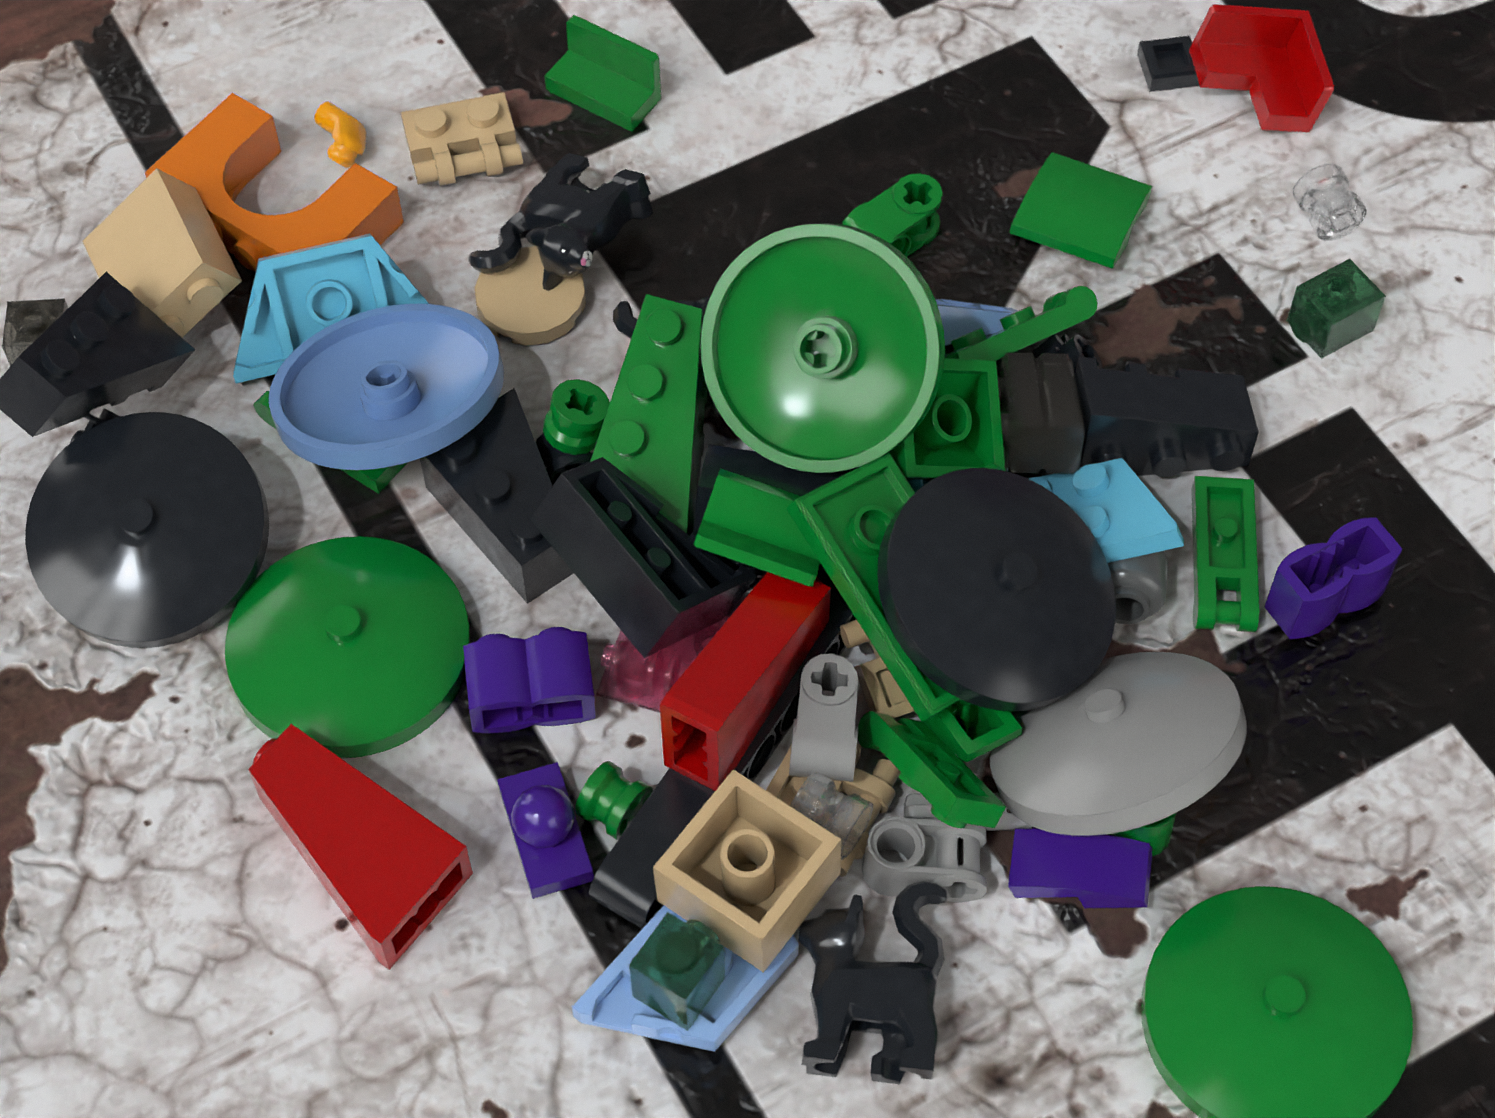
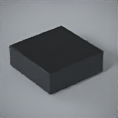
(1167, 63)

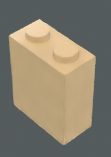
(165, 251)

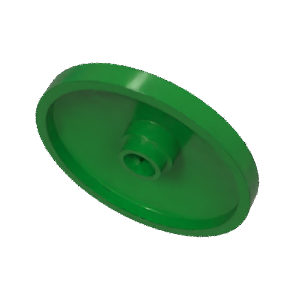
(822, 347)
(349, 645)
(1276, 1009)

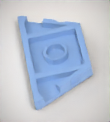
(611, 1005)

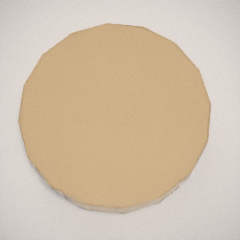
(520, 308)

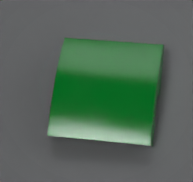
(1081, 210)

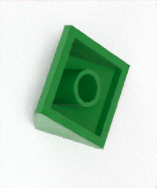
(961, 425)

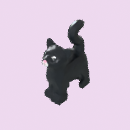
(567, 220)
(874, 996)

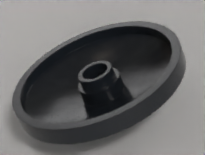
(147, 529)
(996, 589)

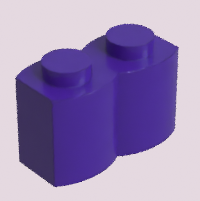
(1332, 577)
(529, 681)

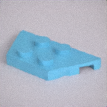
(310, 290)
(1116, 509)

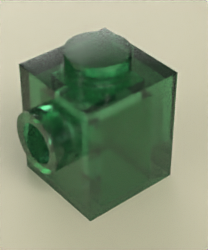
(1335, 308)
(678, 969)

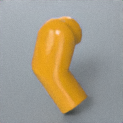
(345, 130)

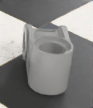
(825, 725)
(930, 855)

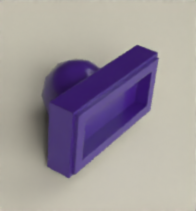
(545, 830)

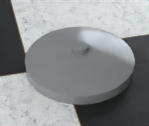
(1123, 746)

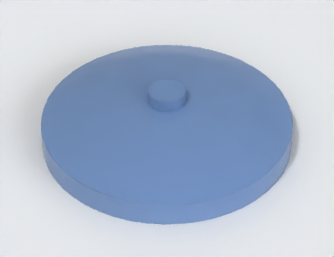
(386, 386)

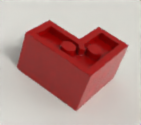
(1271, 57)

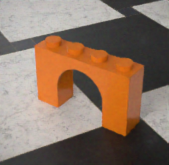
(237, 145)

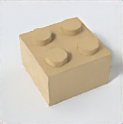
(748, 869)

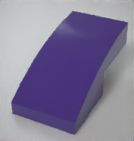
(1094, 868)

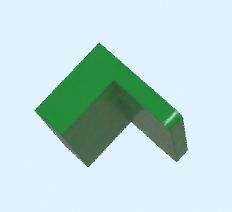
(606, 74)
(753, 527)

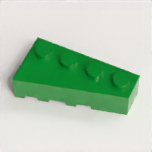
(659, 408)

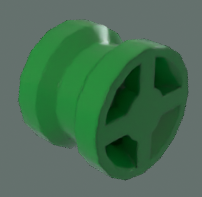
(575, 416)
(611, 799)

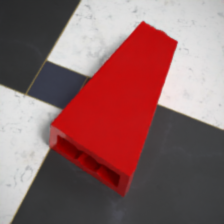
(740, 677)
(365, 845)

